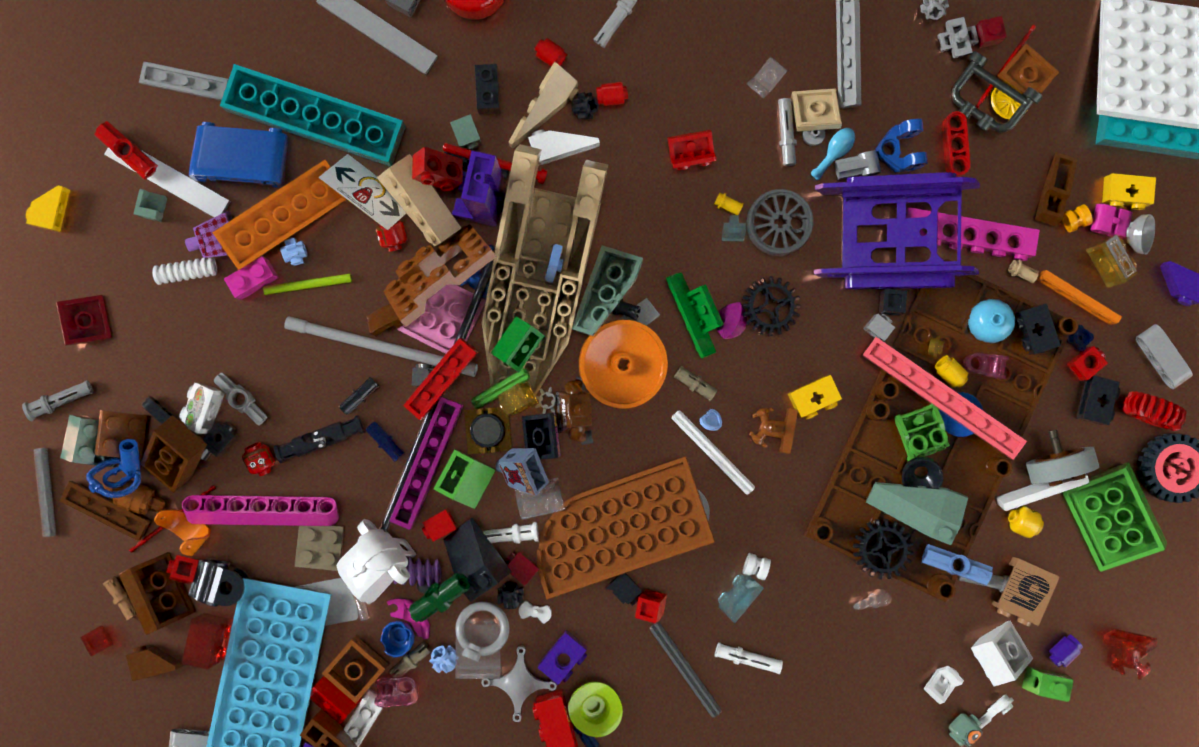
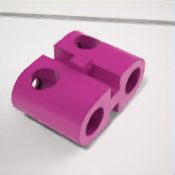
(1111, 220)

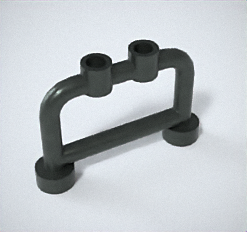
(985, 121)

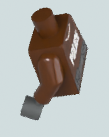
(574, 412)

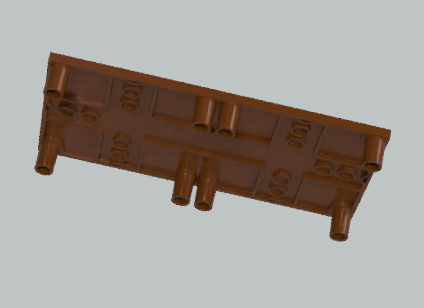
(969, 463)

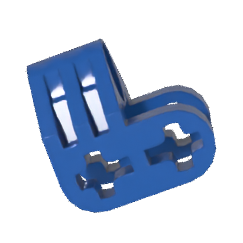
(902, 131)

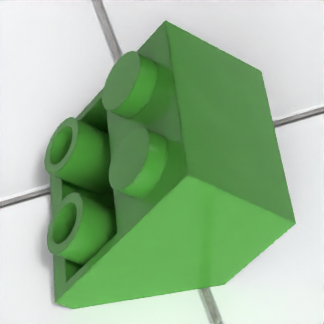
(464, 479)

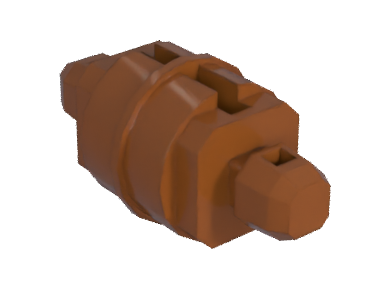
(139, 500)

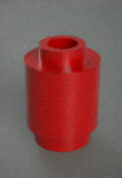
(550, 52)
(611, 94)

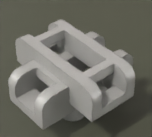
(957, 36)

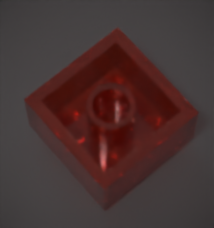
(206, 641)

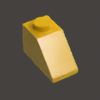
(49, 209)

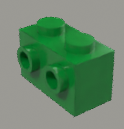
(517, 344)

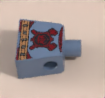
(523, 470)

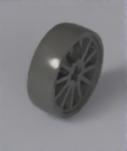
(806, 221)

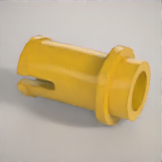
(728, 204)

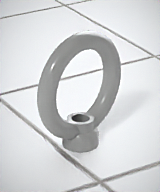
(475, 652)

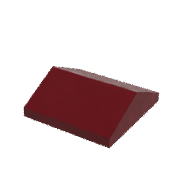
(83, 320)

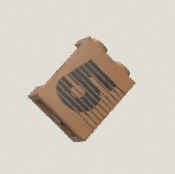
(1026, 592)

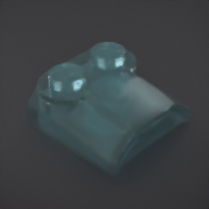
(739, 597)

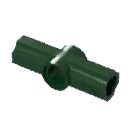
(439, 597)

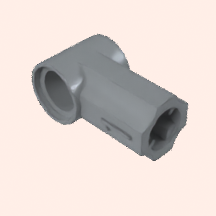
(864, 164)

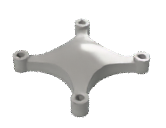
(519, 683)

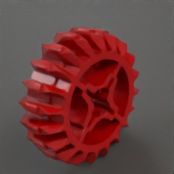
(1154, 411)

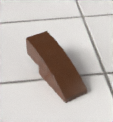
(1056, 189)

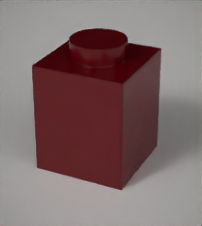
(990, 32)
(522, 567)

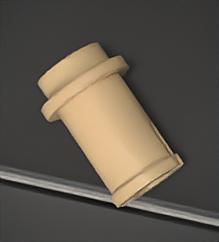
(1018, 269)

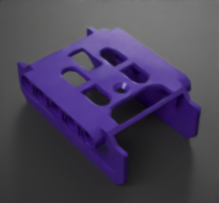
(859, 199)

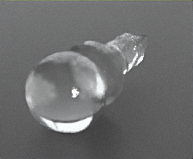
(880, 598)

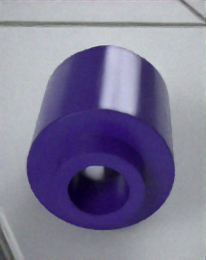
(1065, 651)

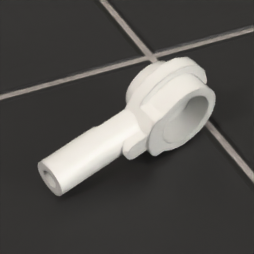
(1001, 705)

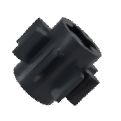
(585, 105)
(510, 595)

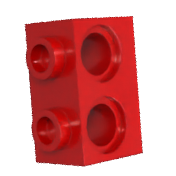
(437, 169)

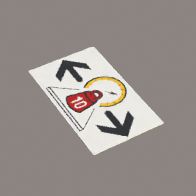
(363, 190)

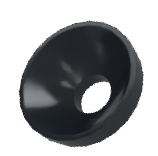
(931, 480)

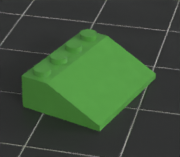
(1115, 518)

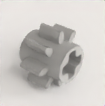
(934, 8)
(549, 394)

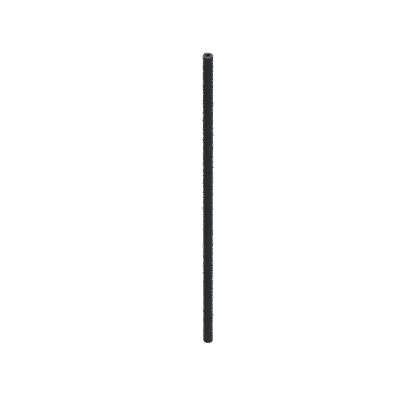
(463, 331)

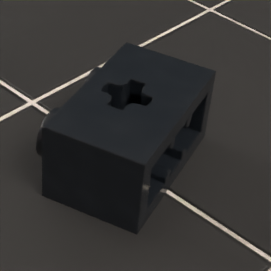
(487, 89)
(1045, 338)
(1092, 410)

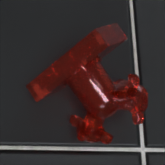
(1133, 649)

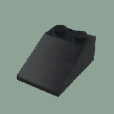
(475, 558)

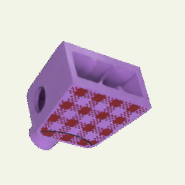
(205, 239)

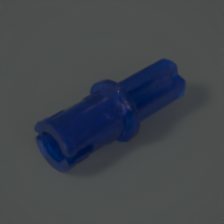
(384, 441)

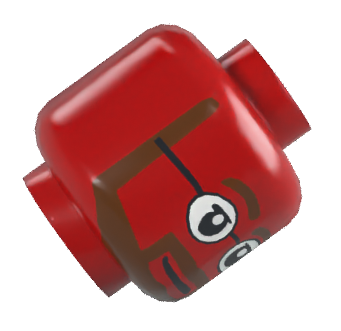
(392, 237)
(258, 459)

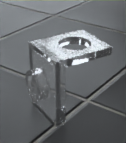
(767, 77)

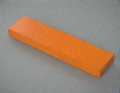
(1078, 297)

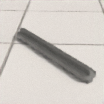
(685, 669)

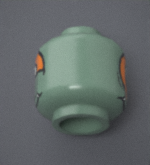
(965, 730)

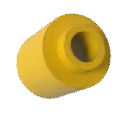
(951, 371)

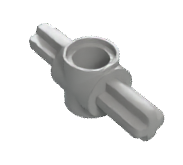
(232, 391)

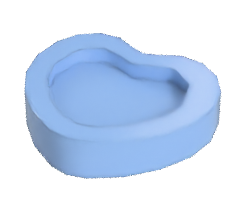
(711, 421)

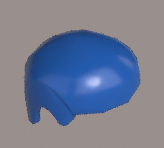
(397, 638)

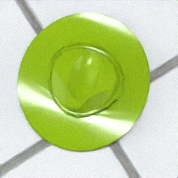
(595, 709)

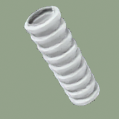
(184, 270)

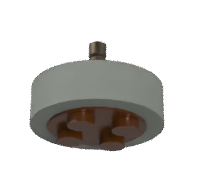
(1062, 463)

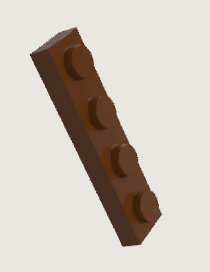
(104, 510)

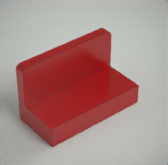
(332, 700)

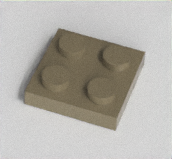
(319, 547)

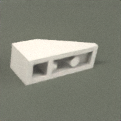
(560, 145)

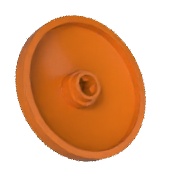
(623, 364)

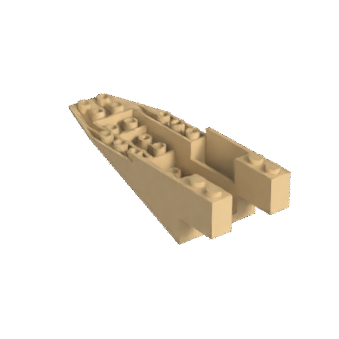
(528, 230)

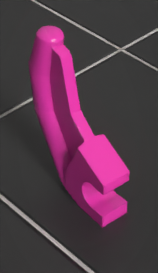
(403, 604)

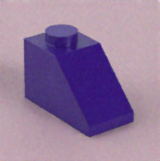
(1181, 282)

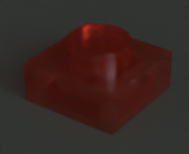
(96, 640)

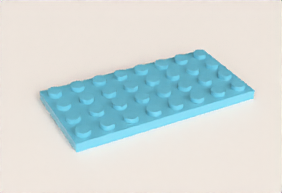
(269, 666)

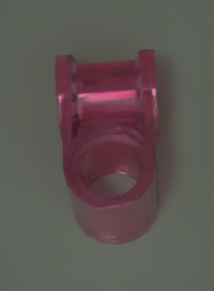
(990, 365)
(393, 692)

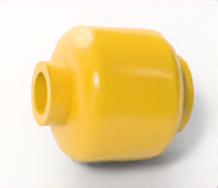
(1025, 521)

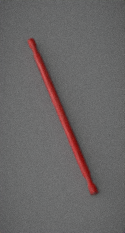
(1010, 58)
(157, 530)

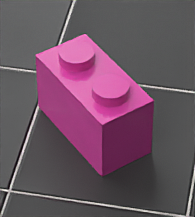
(251, 278)

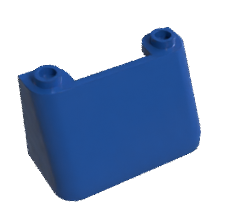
(239, 155)

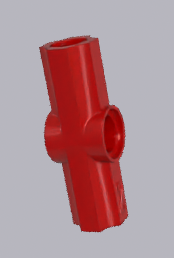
(117, 141)

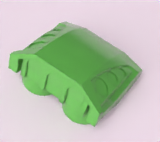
(922, 432)

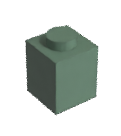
(466, 133)

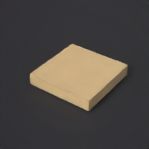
(816, 110)

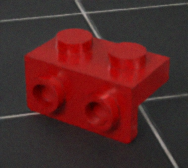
(691, 149)

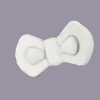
(542, 613)

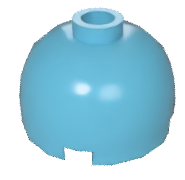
(991, 321)

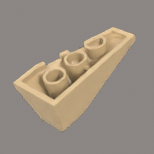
(554, 93)

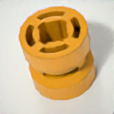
(1079, 217)

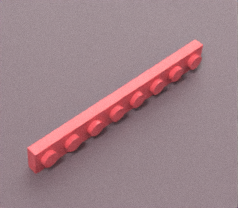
(944, 398)

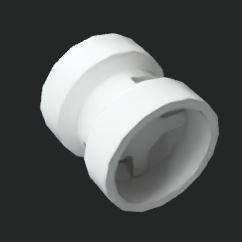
(756, 566)

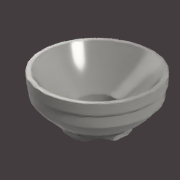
(1141, 233)

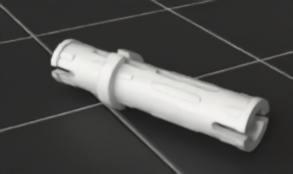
(739, 655)

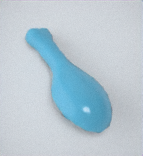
(838, 146)

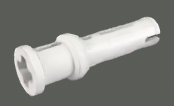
(518, 533)

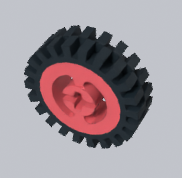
(1162, 478)

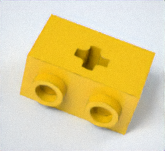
(1140, 187)
(824, 387)

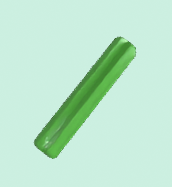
(492, 393)

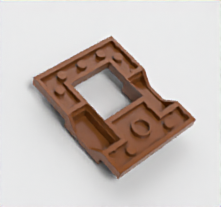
(428, 274)

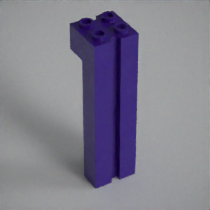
(481, 190)

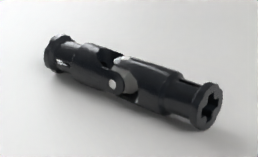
(303, 444)

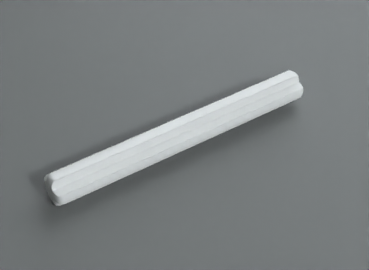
(713, 452)

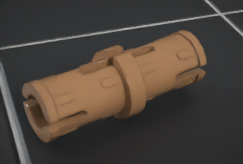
(120, 597)

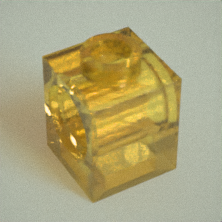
(516, 399)

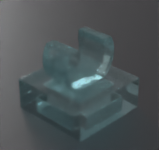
(733, 230)

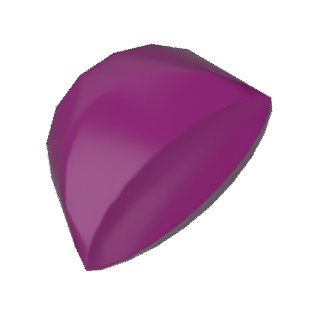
(733, 320)

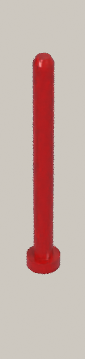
(463, 152)

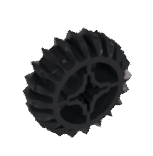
(767, 295)
(886, 559)

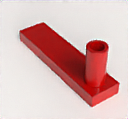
(440, 378)

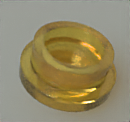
(935, 346)

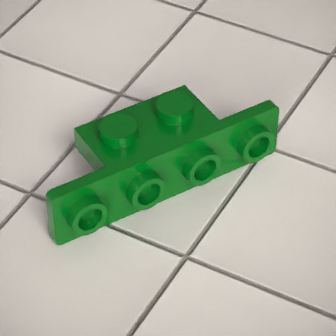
(697, 311)

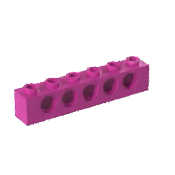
(1025, 238)

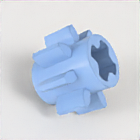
(294, 251)
(443, 659)

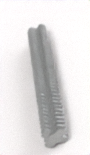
(45, 492)

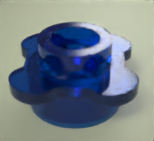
(1087, 337)

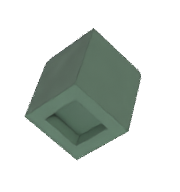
(150, 205)

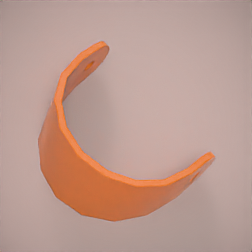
(192, 534)

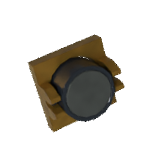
(487, 431)

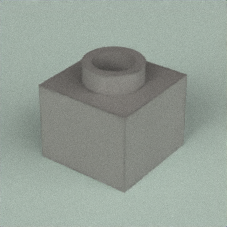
(879, 327)

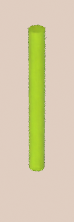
(305, 284)

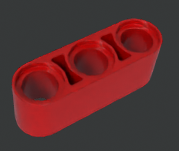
(961, 136)

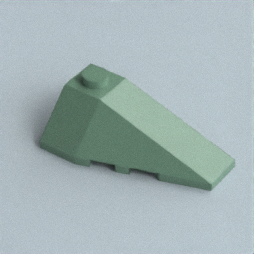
(608, 284)
(930, 511)

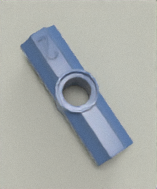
(969, 568)

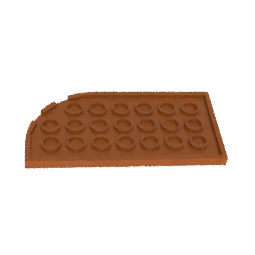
(622, 528)

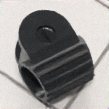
(211, 583)

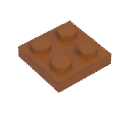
(1028, 70)
(115, 428)

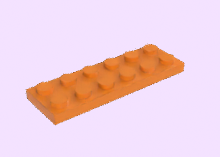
(278, 216)

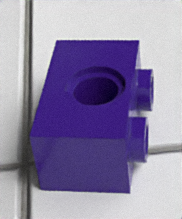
(566, 644)

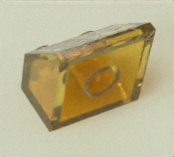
(1112, 261)

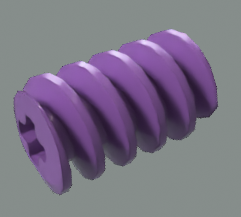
(423, 573)

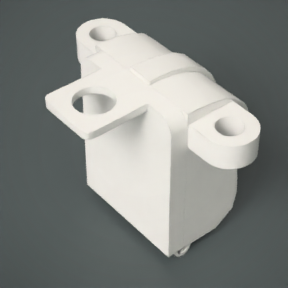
(374, 563)

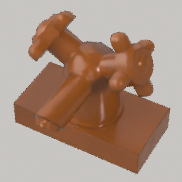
(775, 428)

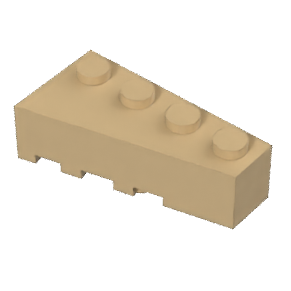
(419, 202)

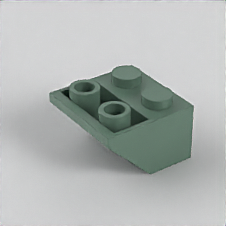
(81, 441)

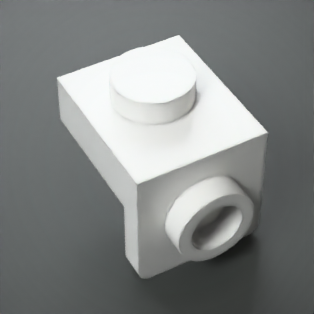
(943, 683)

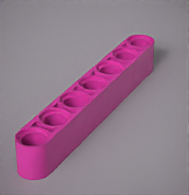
(271, 510)

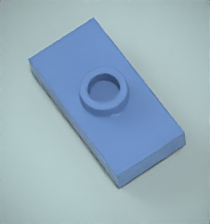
(555, 263)

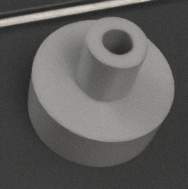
(813, 139)

